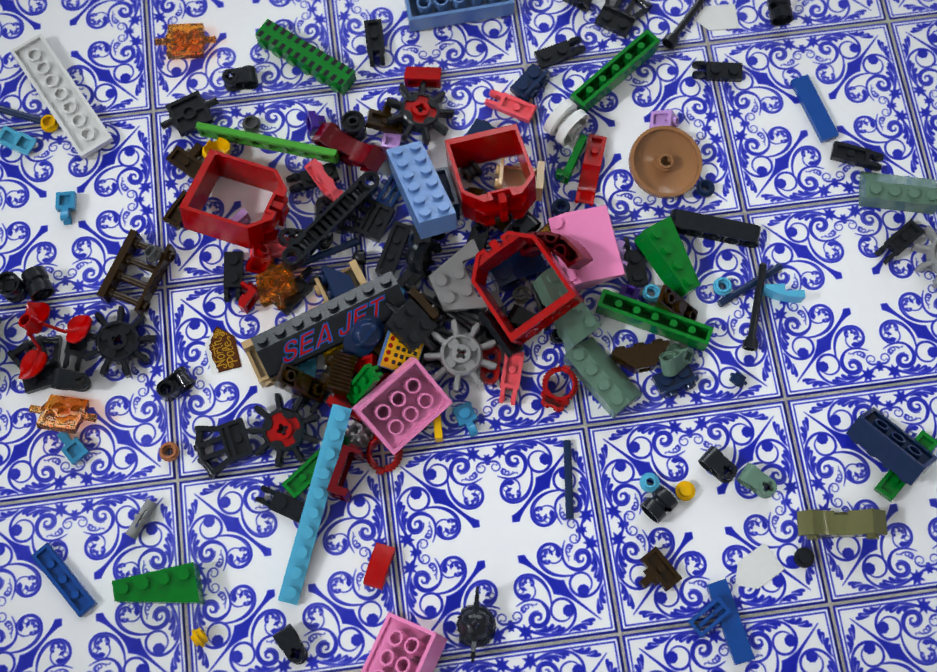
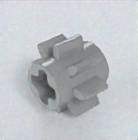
(359, 434)

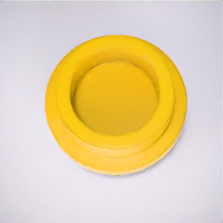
(49, 123)
(685, 490)
(199, 637)

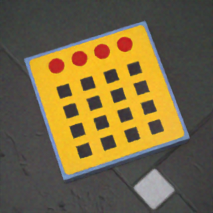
(395, 353)

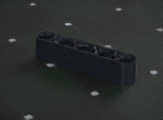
(716, 228)

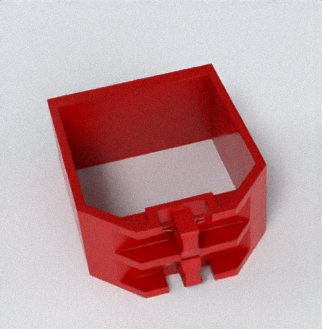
(486, 147)
(221, 228)
(500, 252)

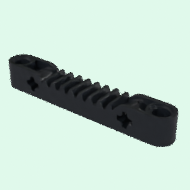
(330, 220)

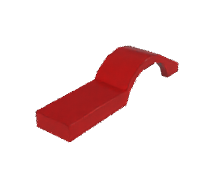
(590, 169)

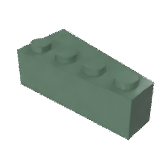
(576, 323)

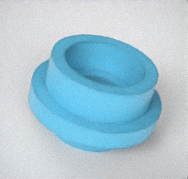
(722, 281)
(653, 288)
(643, 484)

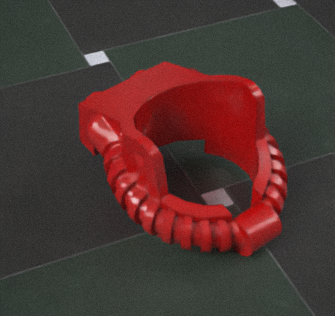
(550, 400)
(381, 470)

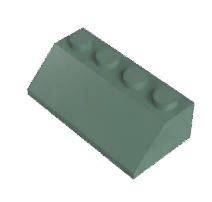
(897, 192)
(602, 376)

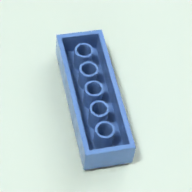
(440, 13)
(421, 189)

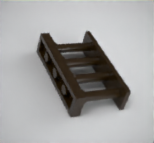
(126, 258)

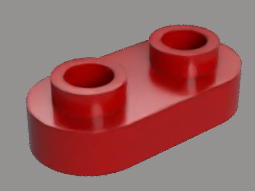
(484, 371)

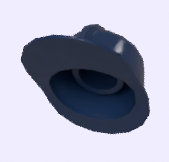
(363, 336)

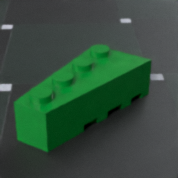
(668, 257)
(165, 586)

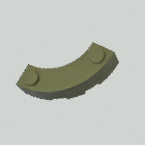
(831, 524)

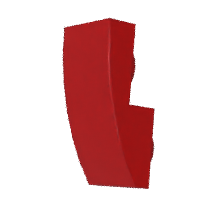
(378, 566)

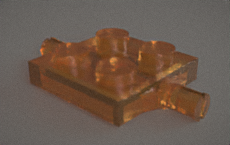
(185, 41)
(275, 285)
(62, 414)

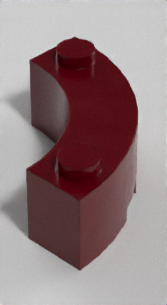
(350, 150)
(566, 248)

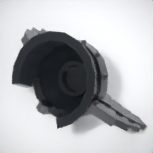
(419, 259)
(475, 625)

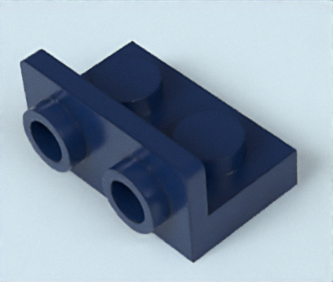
(530, 82)
(671, 385)

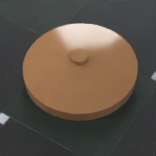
(665, 162)

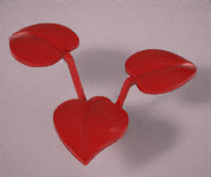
(33, 323)

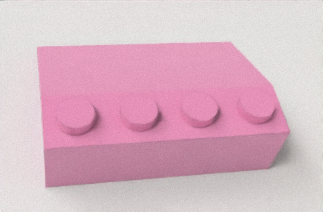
(595, 232)
(402, 405)
(404, 647)

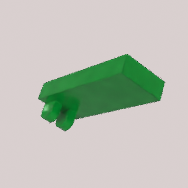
(565, 175)
(363, 383)

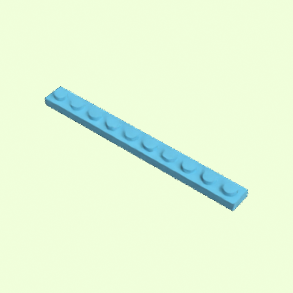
(314, 505)

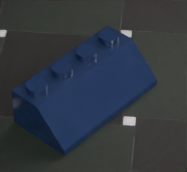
(891, 446)

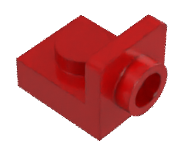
(260, 258)
(248, 299)

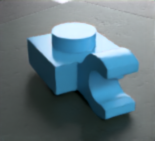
(65, 204)
(466, 416)
(73, 449)

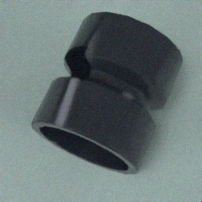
(780, 12)
(354, 125)
(37, 283)
(12, 287)
(657, 506)

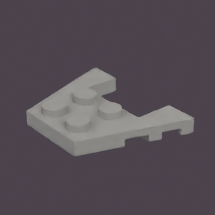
(453, 283)

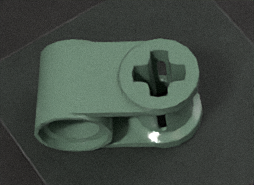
(675, 359)
(755, 480)

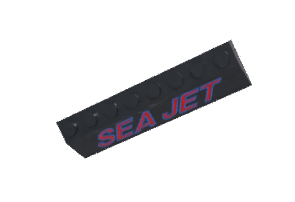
(325, 324)

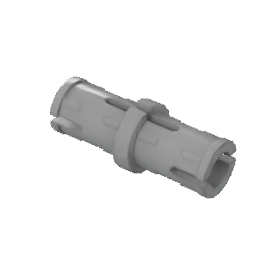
(147, 507)

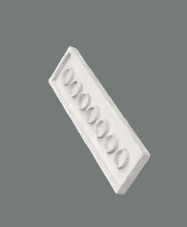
(61, 96)

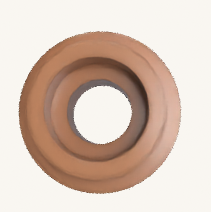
(165, 447)

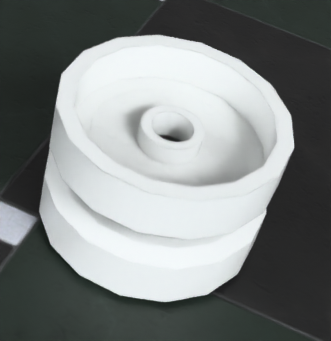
(566, 122)

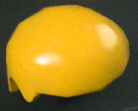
(220, 145)

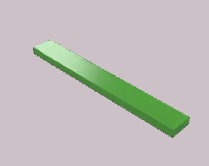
(268, 142)

